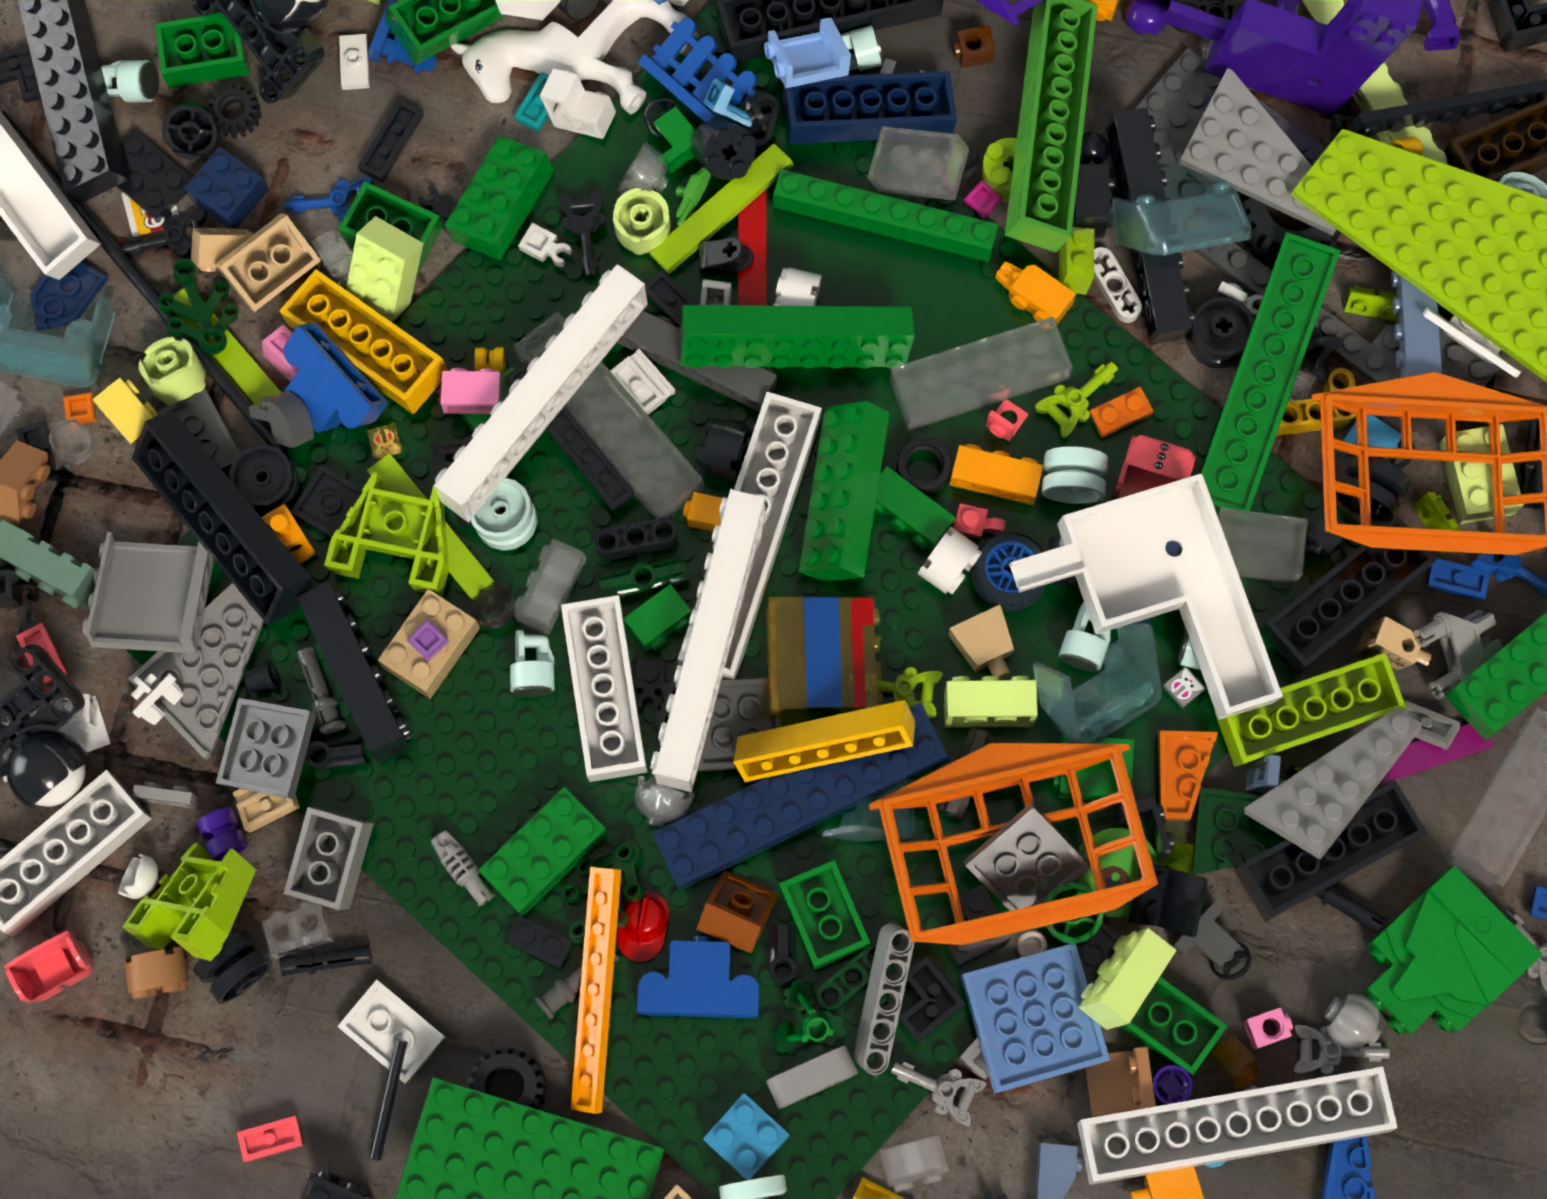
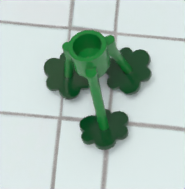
(815, 1027)

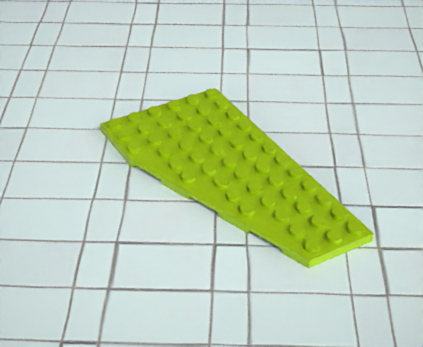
(1445, 232)

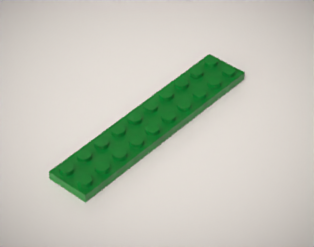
(1267, 371)

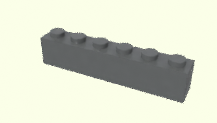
(659, 343)

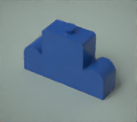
(329, 381)
(698, 984)

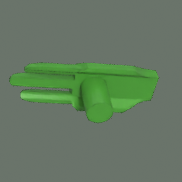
(691, 194)

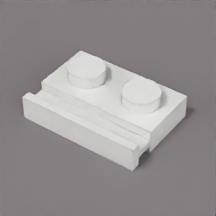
(643, 381)

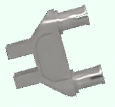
(1461, 646)

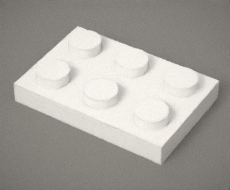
(382, 1019)

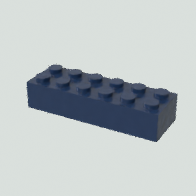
(861, 104)

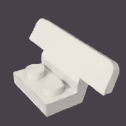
(1472, 340)

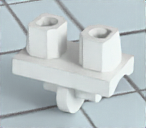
(147, 708)

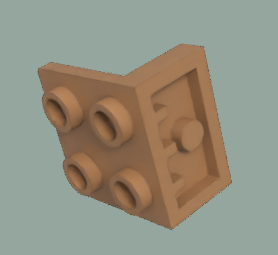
(1120, 1083)

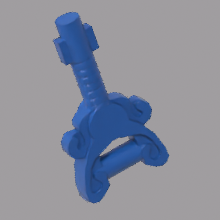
(337, 201)
(1509, 567)

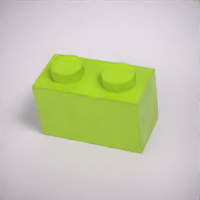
(1077, 260)

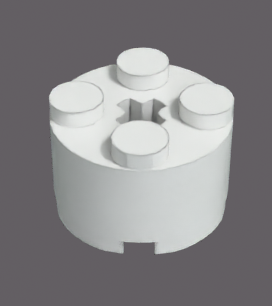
(797, 288)
(948, 560)

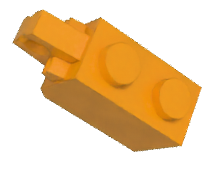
(1036, 291)

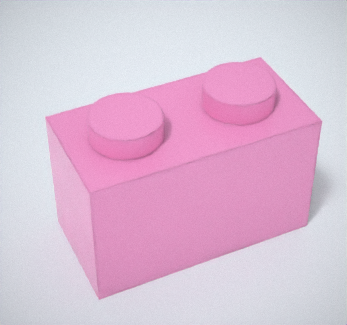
(470, 391)

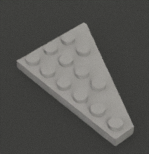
(1249, 151)
(211, 673)

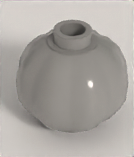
(1353, 1021)

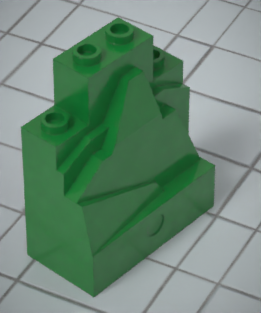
(1446, 957)

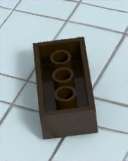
(1504, 146)

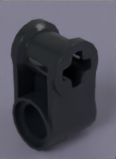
(724, 257)

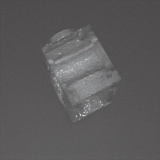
(334, 255)
(298, 937)

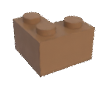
(20, 474)

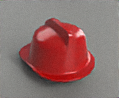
(646, 927)

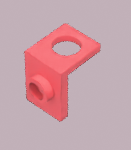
(1000, 426)

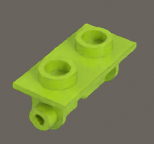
(1364, 302)
(1432, 512)

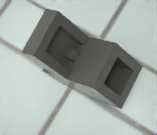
(288, 418)

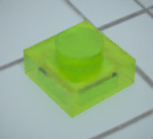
(1180, 858)

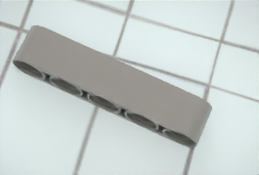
(888, 1012)

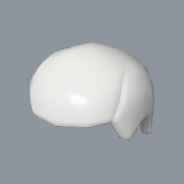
(139, 878)

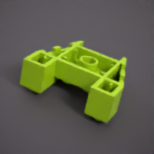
(397, 527)
(194, 904)

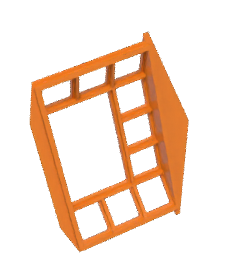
(1430, 397)
(998, 768)

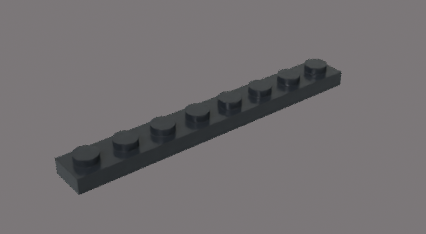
(1448, 108)

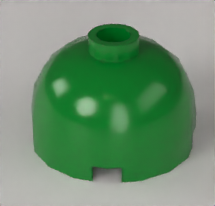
(1078, 929)

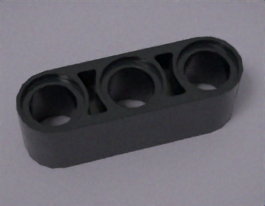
(622, 533)

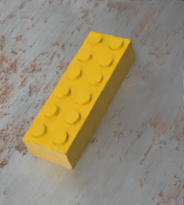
(375, 345)

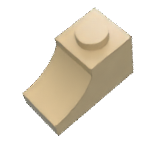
(213, 244)

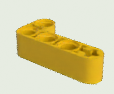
(1300, 409)

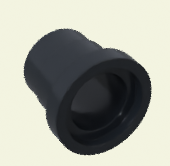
(262, 677)

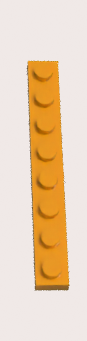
(596, 990)

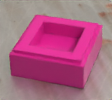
(983, 200)

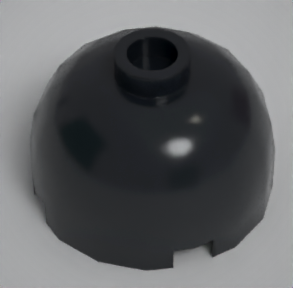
(190, 130)

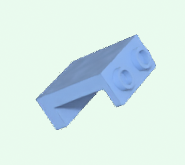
(809, 56)

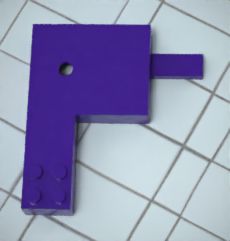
(1299, 56)

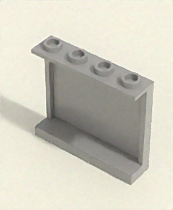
(148, 596)

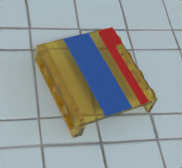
(822, 653)

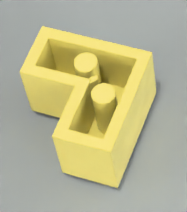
(124, 409)

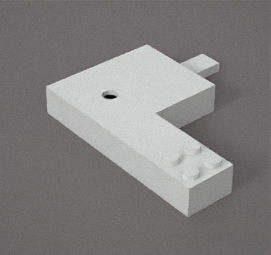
(39, 210)
(1130, 577)

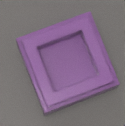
(427, 640)

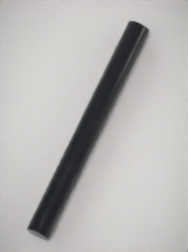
(388, 1099)

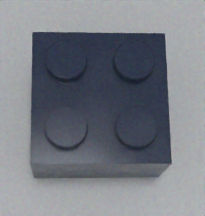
(226, 189)

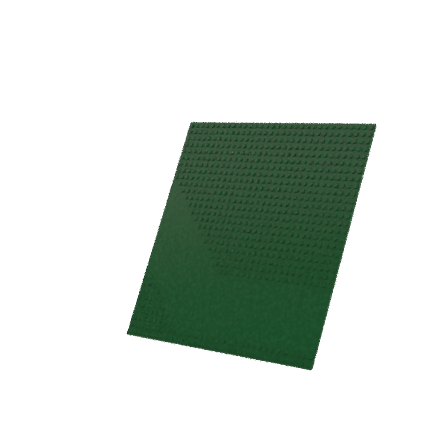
(496, 758)

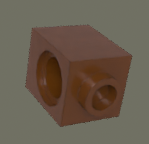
(980, 37)

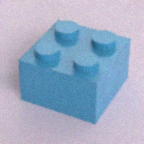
(746, 1137)

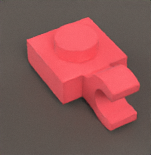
(973, 522)

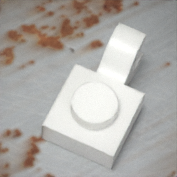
(1237, 293)

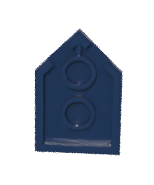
(65, 300)

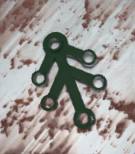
(198, 312)
(626, 865)

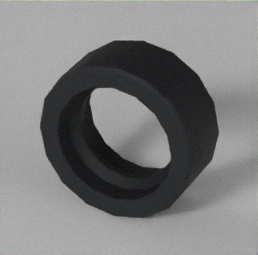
(930, 445)

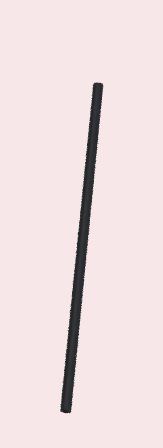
(151, 296)

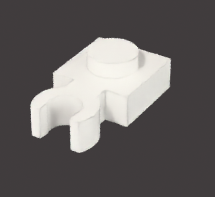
(542, 243)

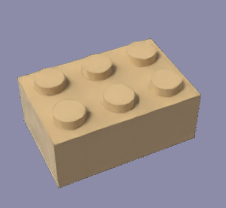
(268, 262)
(413, 668)

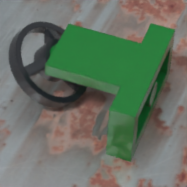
(675, 130)

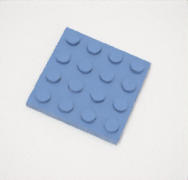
(1032, 1018)

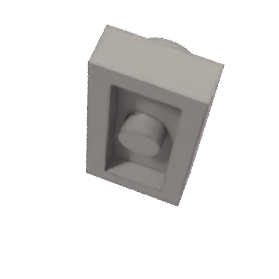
(1435, 727)
(153, 793)

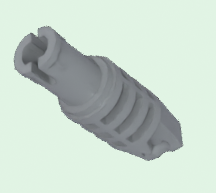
(461, 867)

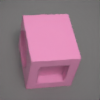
(1256, 1035)

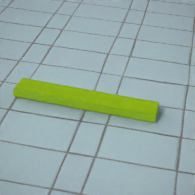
(720, 209)
(236, 361)
(462, 563)

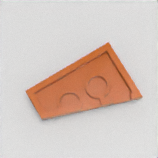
(1181, 768)

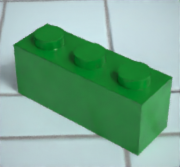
(911, 510)

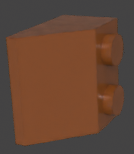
(737, 911)

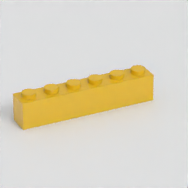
(825, 741)

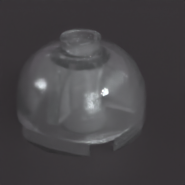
(645, 172)
(661, 802)

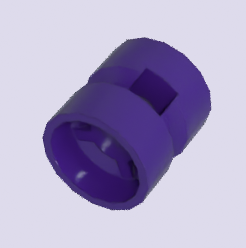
(221, 832)
(1171, 1085)

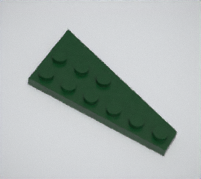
(1225, 834)

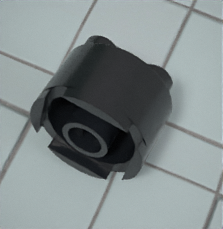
(724, 148)
(724, 448)

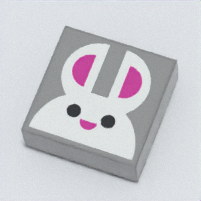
(1184, 687)

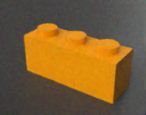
(996, 474)

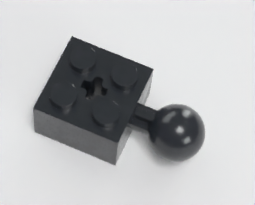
(1094, 186)

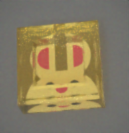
(384, 441)

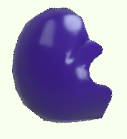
(1145, 16)

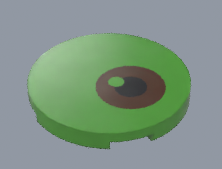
(1117, 867)

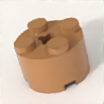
(155, 971)

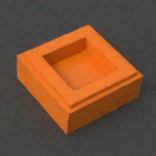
(80, 407)

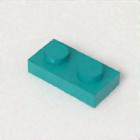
(532, 110)

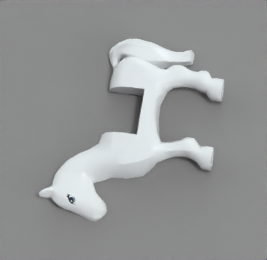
(495, 54)

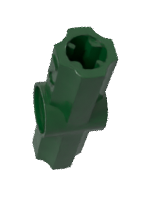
(662, 573)

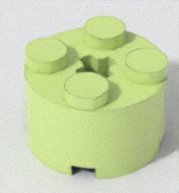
(655, 218)
(172, 370)

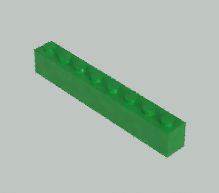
(885, 215)

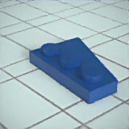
(1348, 1170)

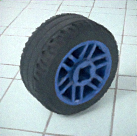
(992, 579)

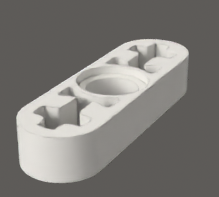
(1130, 298)

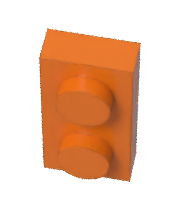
(1121, 412)

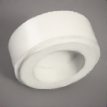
(1031, 943)

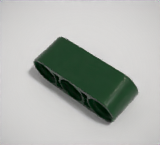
(837, 981)

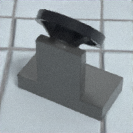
(1216, 945)

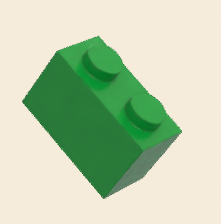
(658, 618)

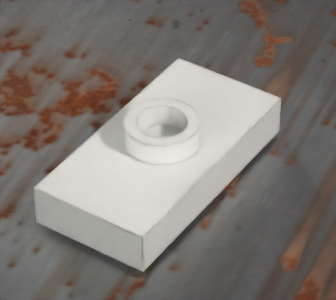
(354, 61)

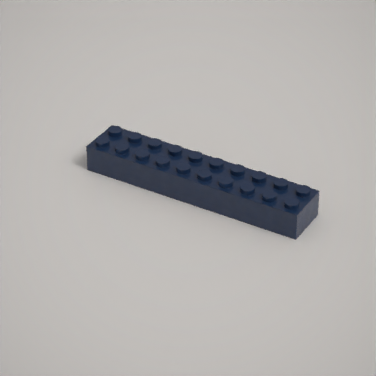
(789, 805)

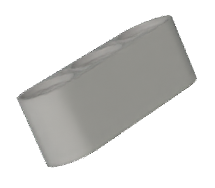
(812, 1077)

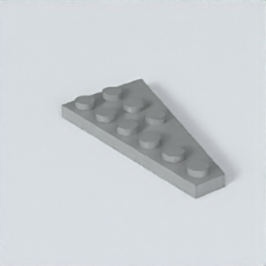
(1328, 793)

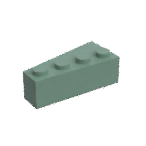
(46, 566)

